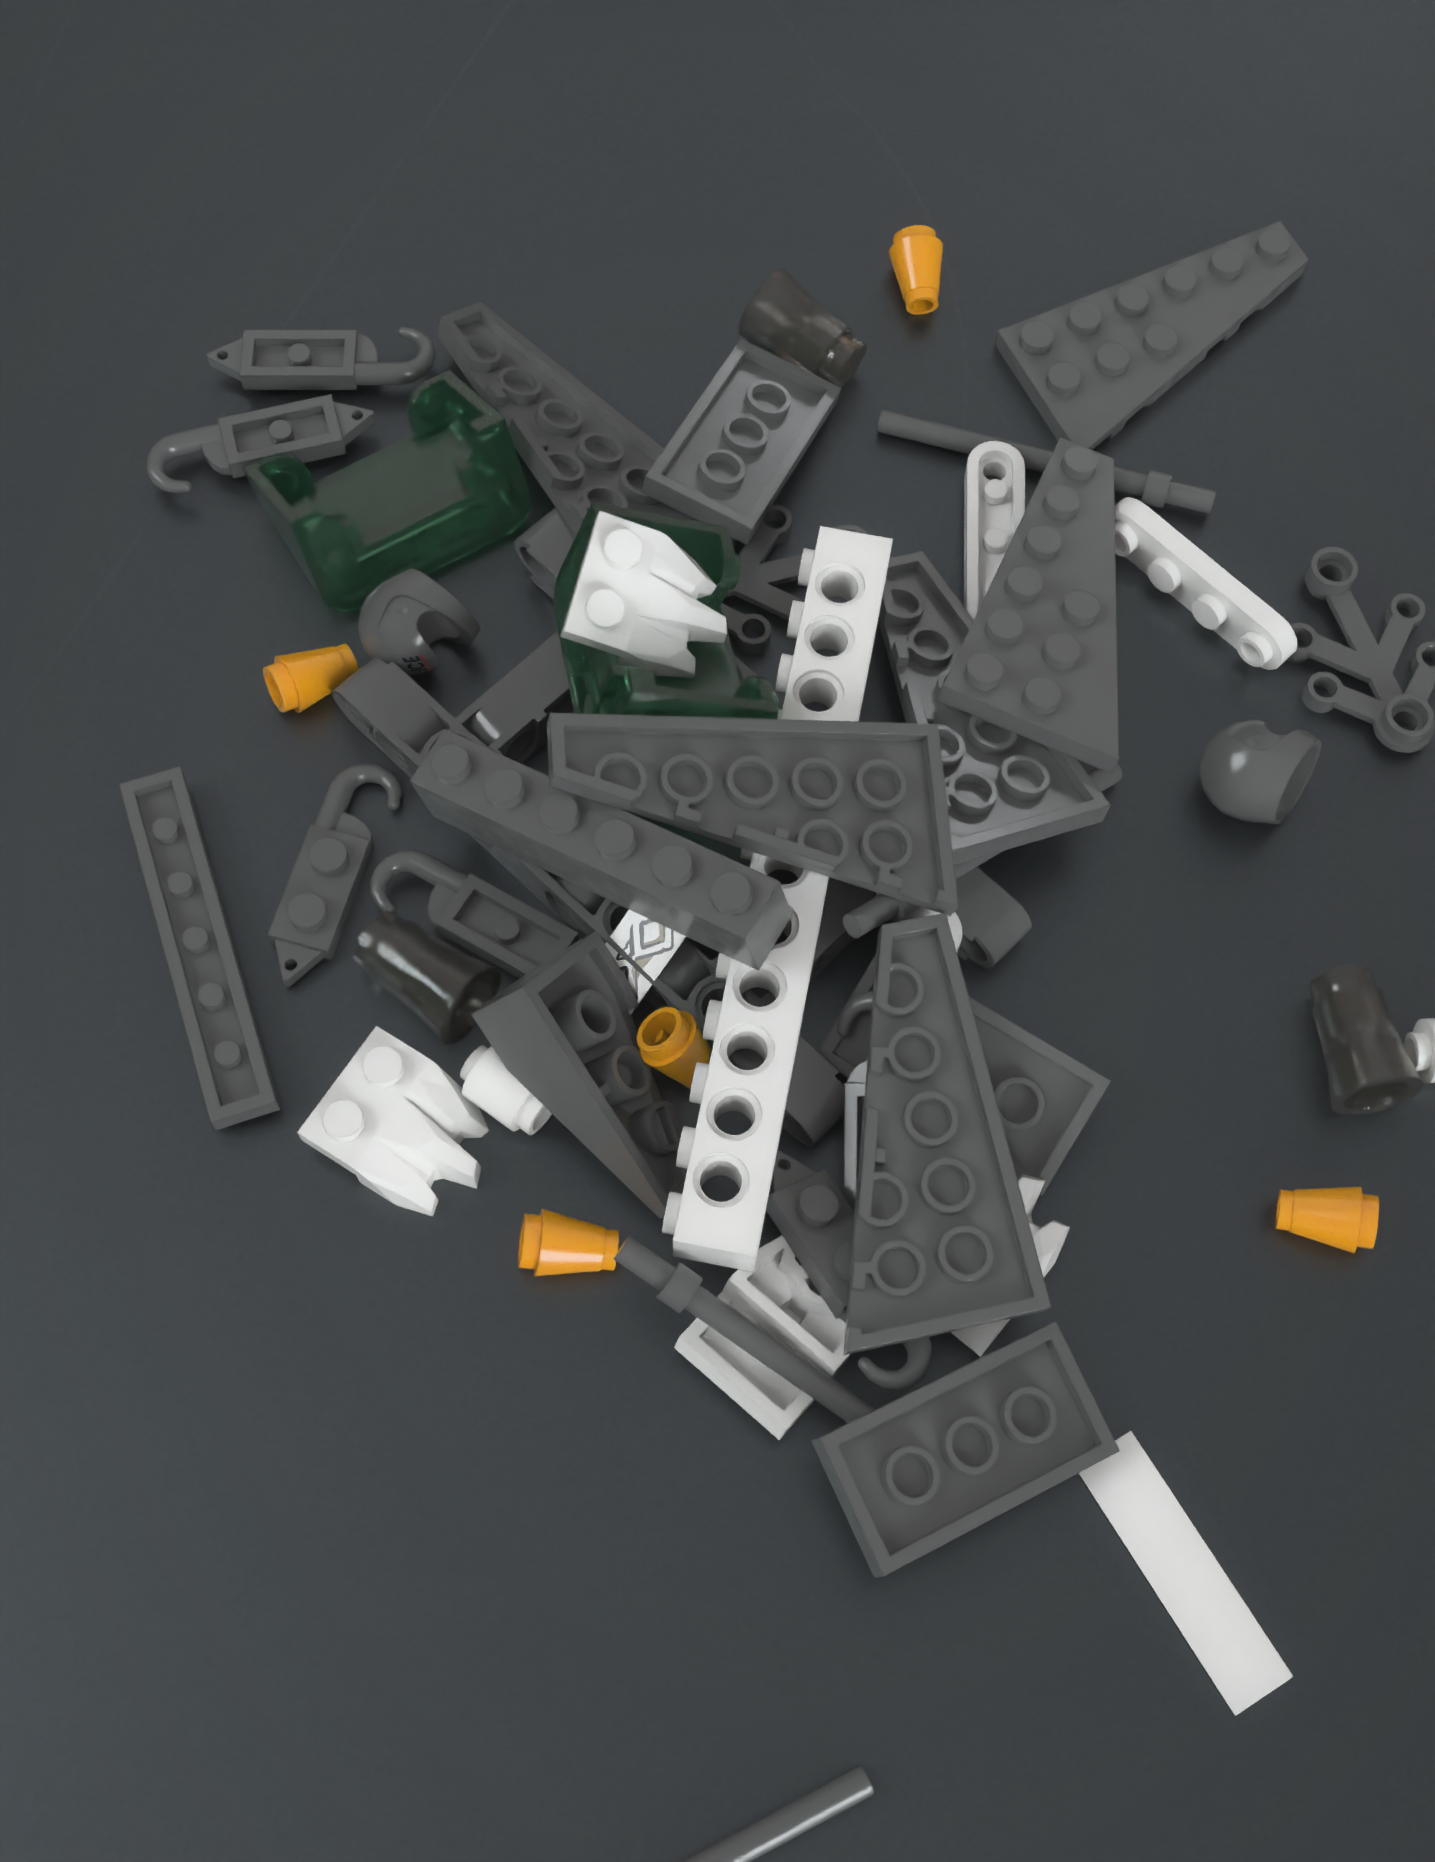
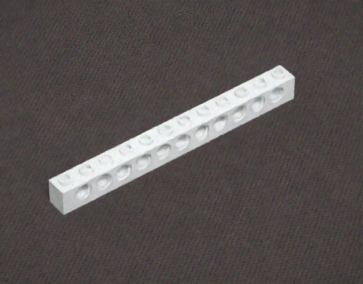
(730, 1231)

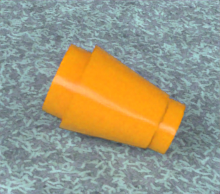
(917, 266)
(308, 676)
(673, 1044)
(1330, 1216)
(565, 1245)

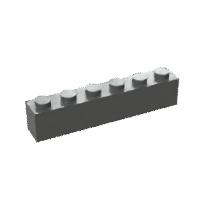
(604, 849)

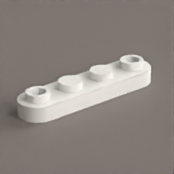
(990, 514)
(1202, 586)

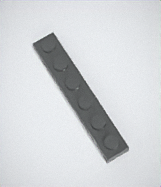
(199, 949)

